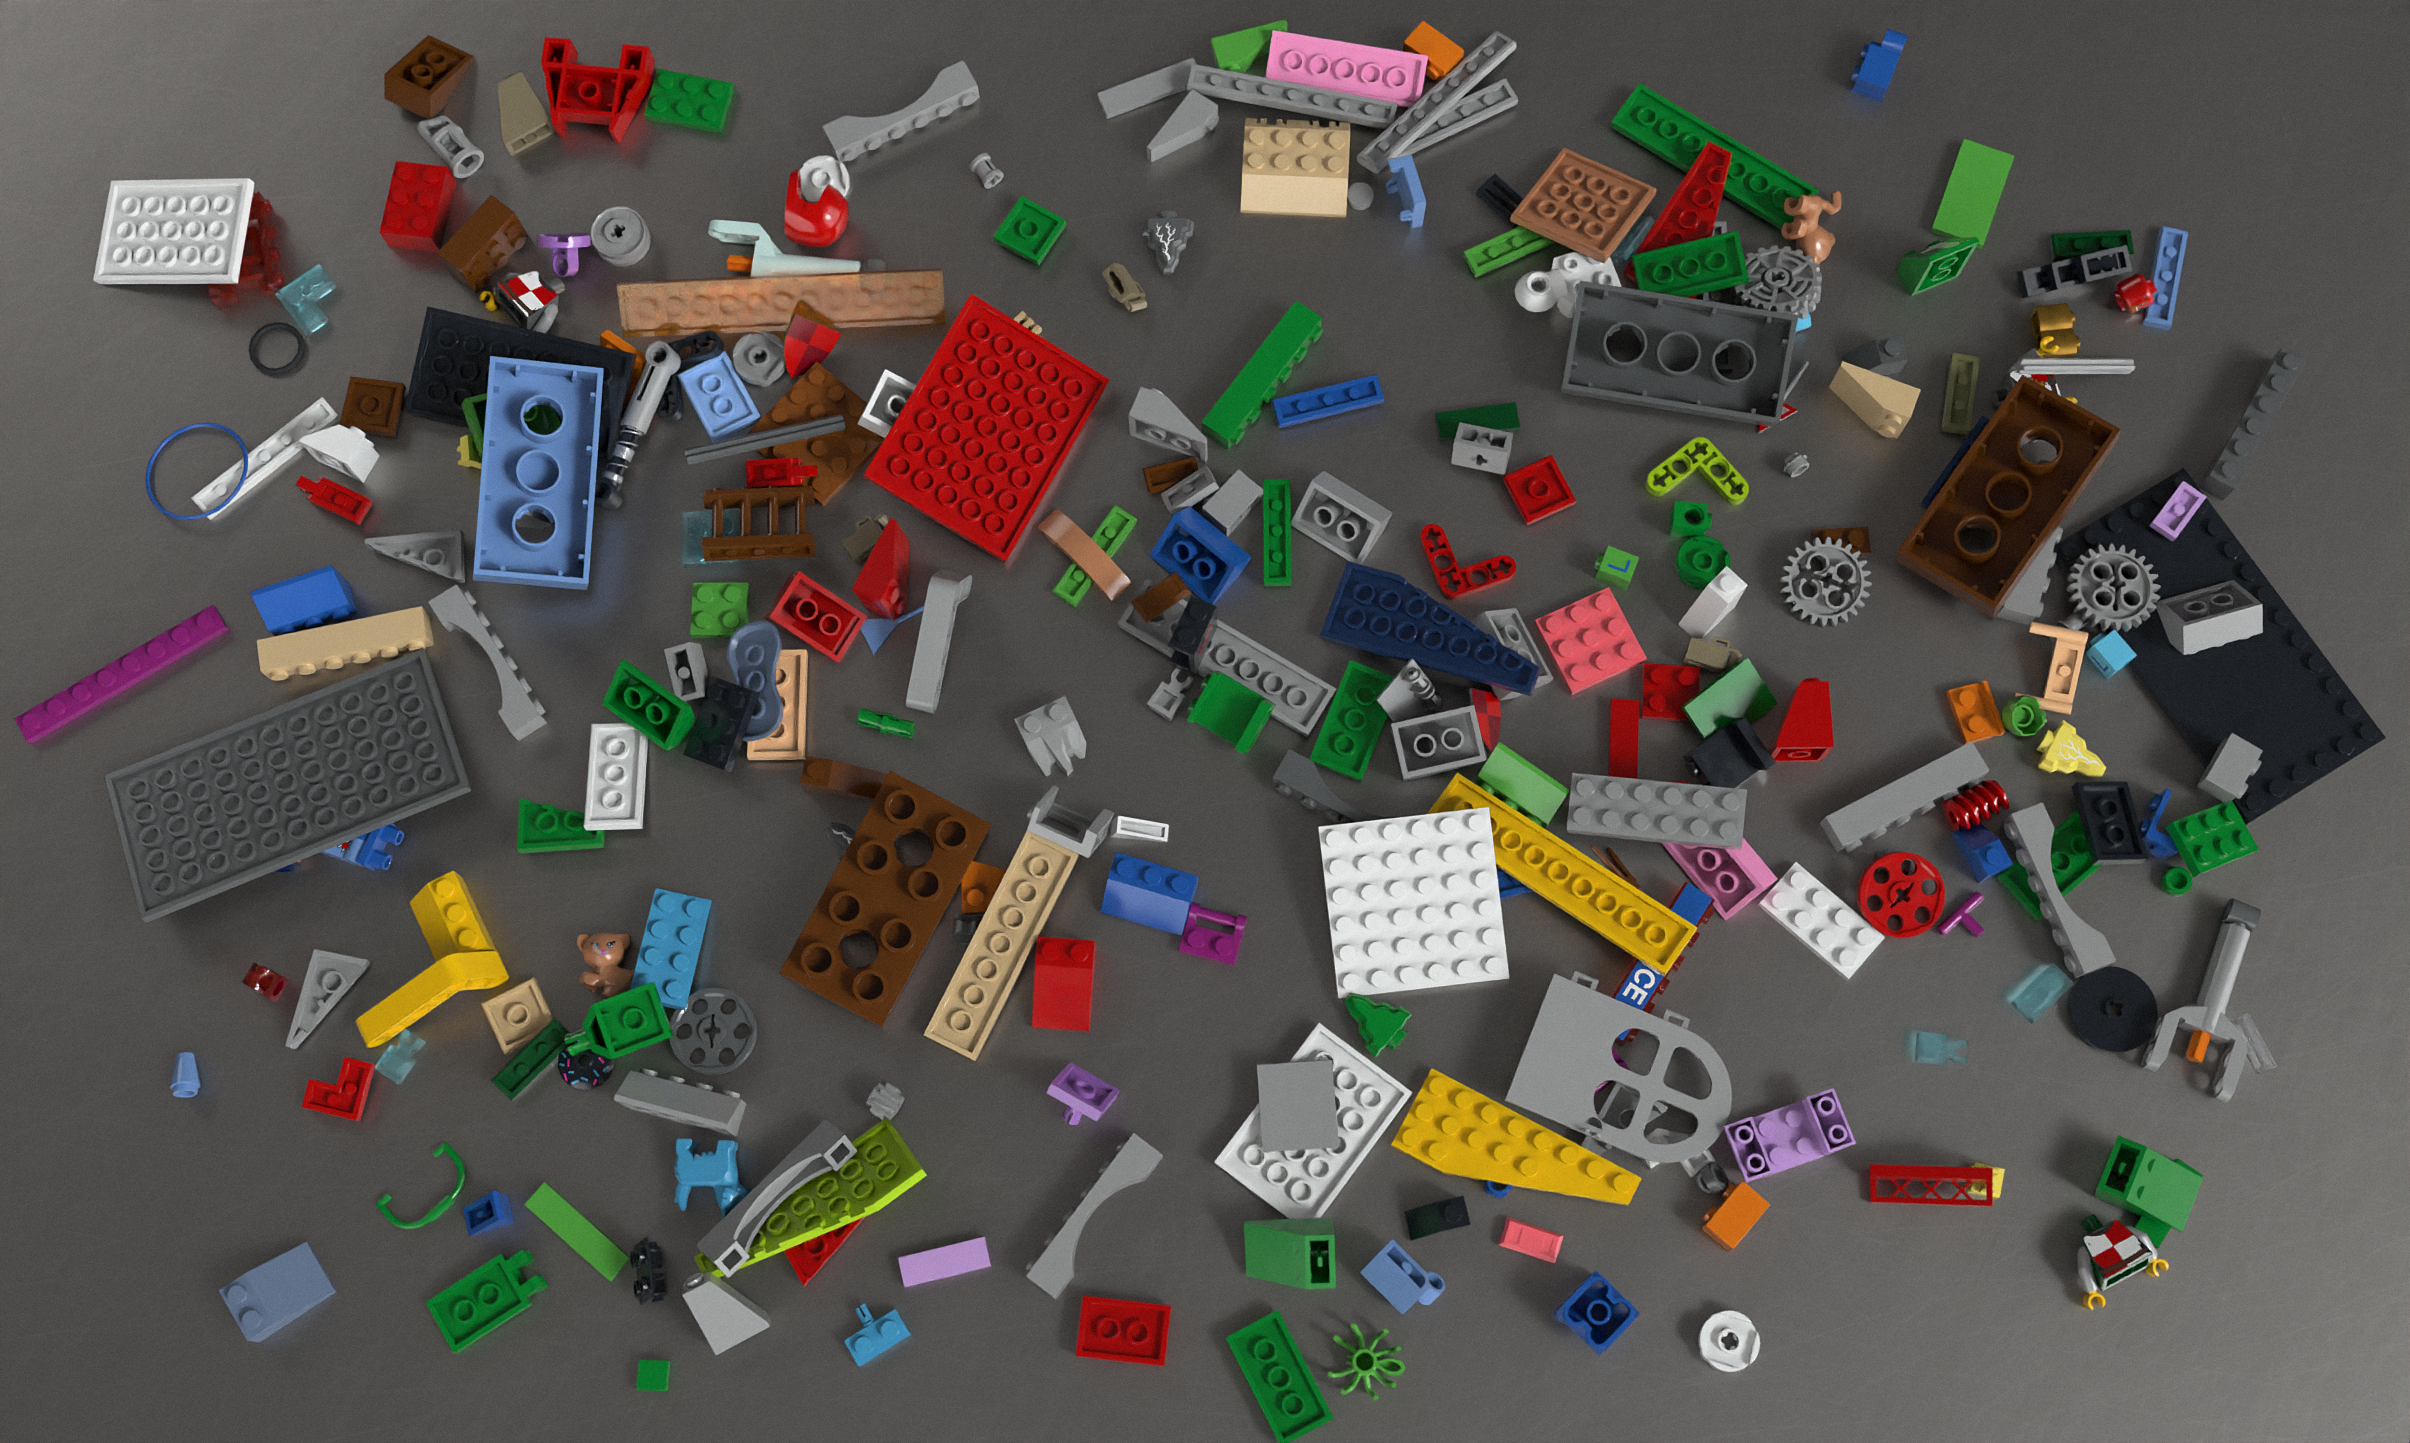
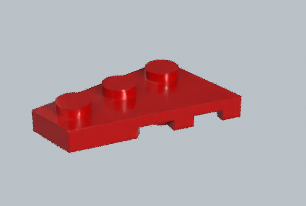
(813, 1254)

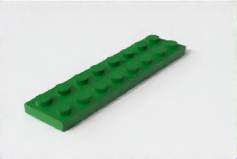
(1682, 137)

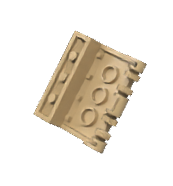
(1295, 168)

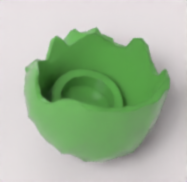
(2023, 715)

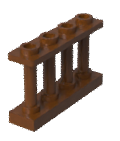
(761, 546)

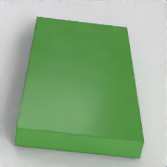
(1972, 192)

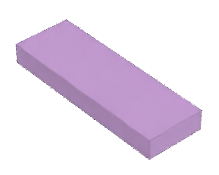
(944, 1262)

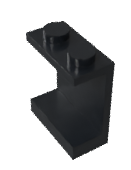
(1193, 635)
(1728, 756)

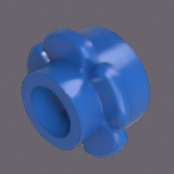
(1499, 1191)

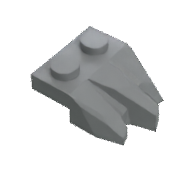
(1052, 736)

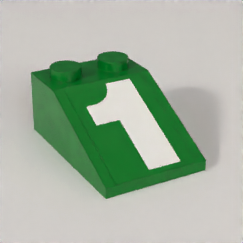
(1935, 263)

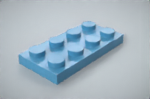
(672, 945)

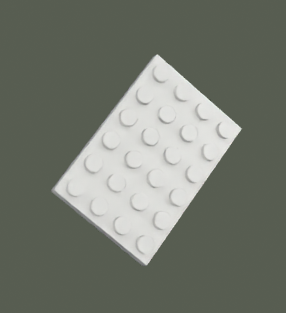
(174, 231)
(1307, 1181)

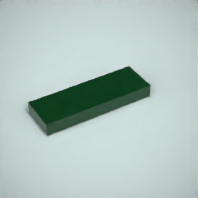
(2072, 245)
(1497, 417)
(531, 1059)

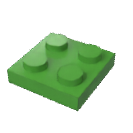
(718, 609)

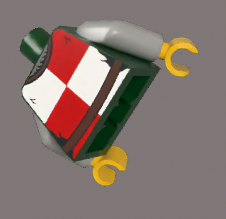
(2112, 1255)

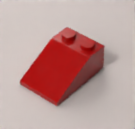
(884, 578)
(815, 616)
(1063, 983)

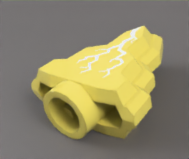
(2068, 753)

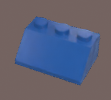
(1200, 555)
(305, 601)
(1149, 894)

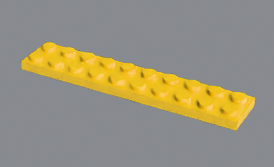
(1574, 880)

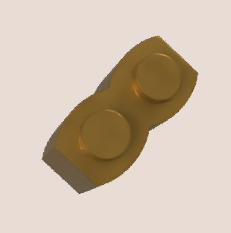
(2057, 322)

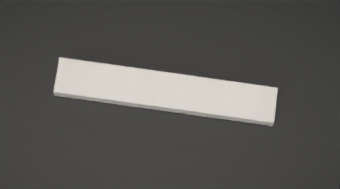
(266, 457)

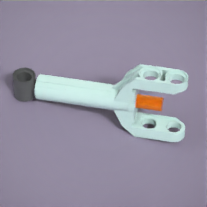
(769, 259)

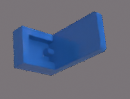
(2157, 842)

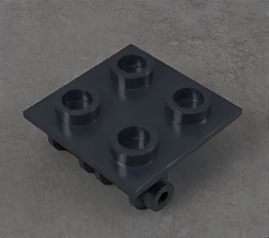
(641, 1258)

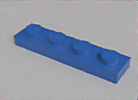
(1328, 401)

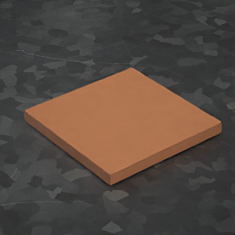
(1583, 205)

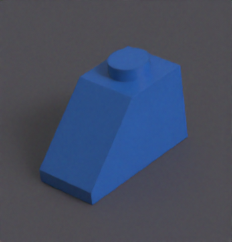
(1982, 851)

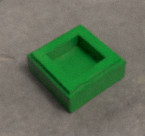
(653, 1375)

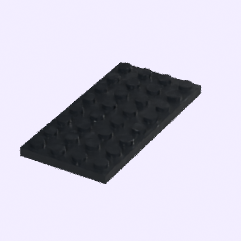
(456, 360)

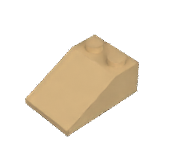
(1876, 399)

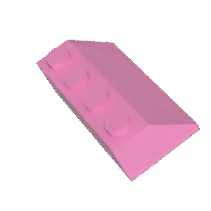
(1724, 874)

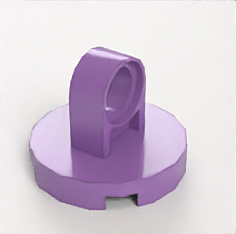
(564, 247)

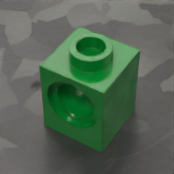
(1680, 527)

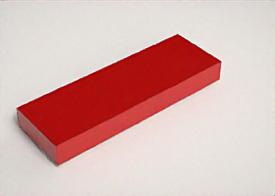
(1623, 738)

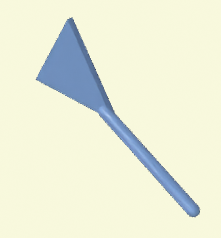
(878, 630)

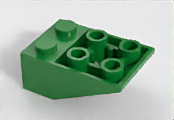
(2148, 1184)
(1291, 1251)

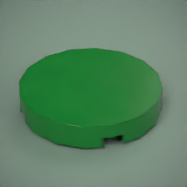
(1700, 561)

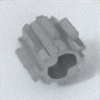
(885, 1101)

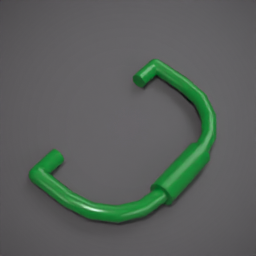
(441, 1206)

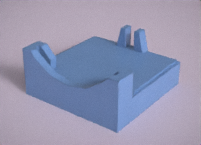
(1409, 188)

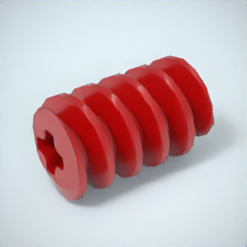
(1975, 803)

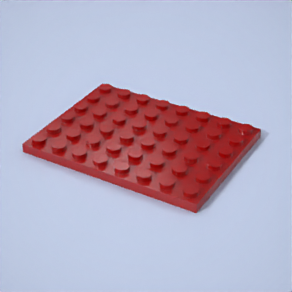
(986, 428)

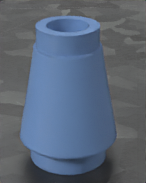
(185, 1076)

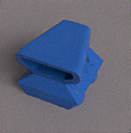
(1596, 1312)

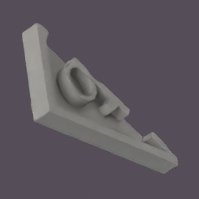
(432, 551)
(324, 985)
(1618, 1113)

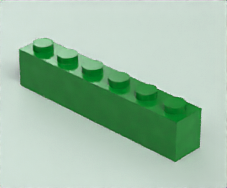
(1262, 375)

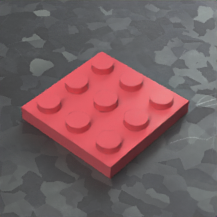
(1590, 641)

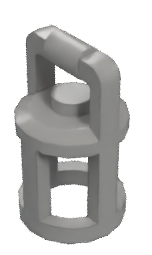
(448, 139)

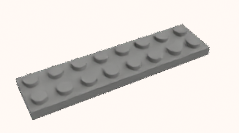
(1297, 693)

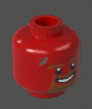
(2135, 293)

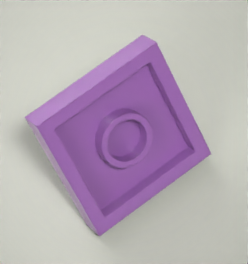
(1082, 1093)

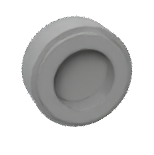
(1360, 196)

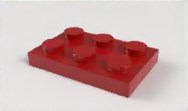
(1123, 1331)

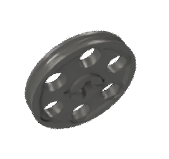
(725, 1039)

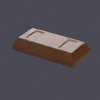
(1166, 475)
(1160, 597)

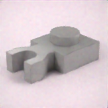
(1169, 697)

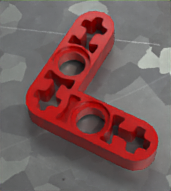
(1461, 576)

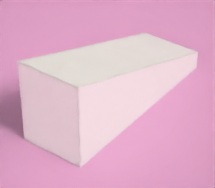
(1139, 829)

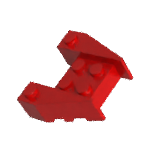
(595, 92)

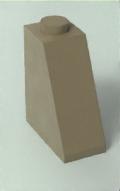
(521, 114)

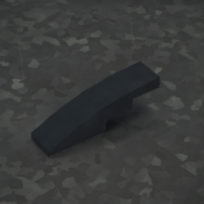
(2074, 271)

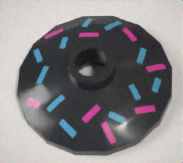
(585, 1076)

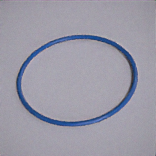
(245, 469)

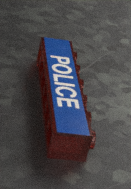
(1642, 981)

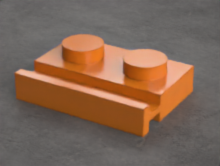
(1975, 712)

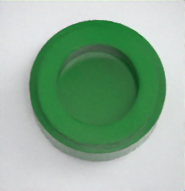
(2176, 881)

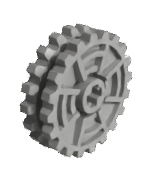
(1780, 282)

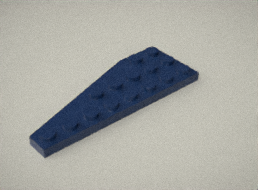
(1396, 620)

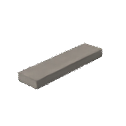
(1145, 89)

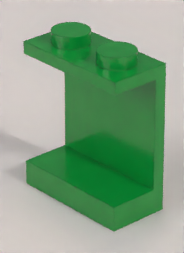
(1231, 710)

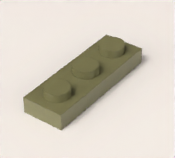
(1960, 393)

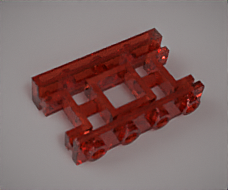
(264, 255)

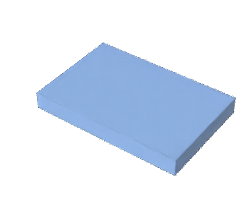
(719, 397)

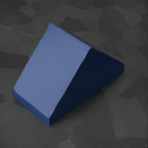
(488, 1213)

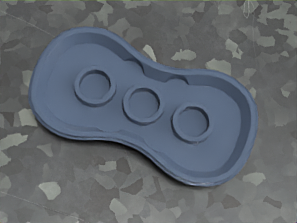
(753, 663)

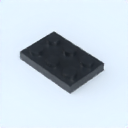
(721, 724)
(2109, 823)

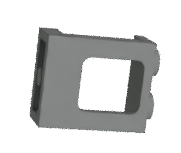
(1091, 831)

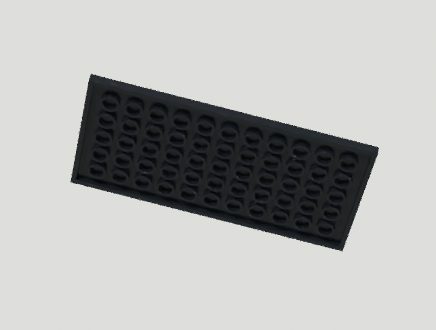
(2262, 688)

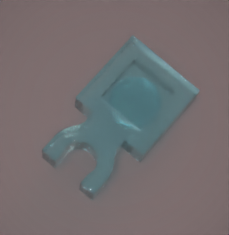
(1935, 1049)
(397, 1061)

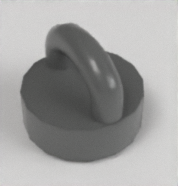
(1712, 1178)

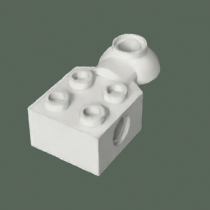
(1562, 282)

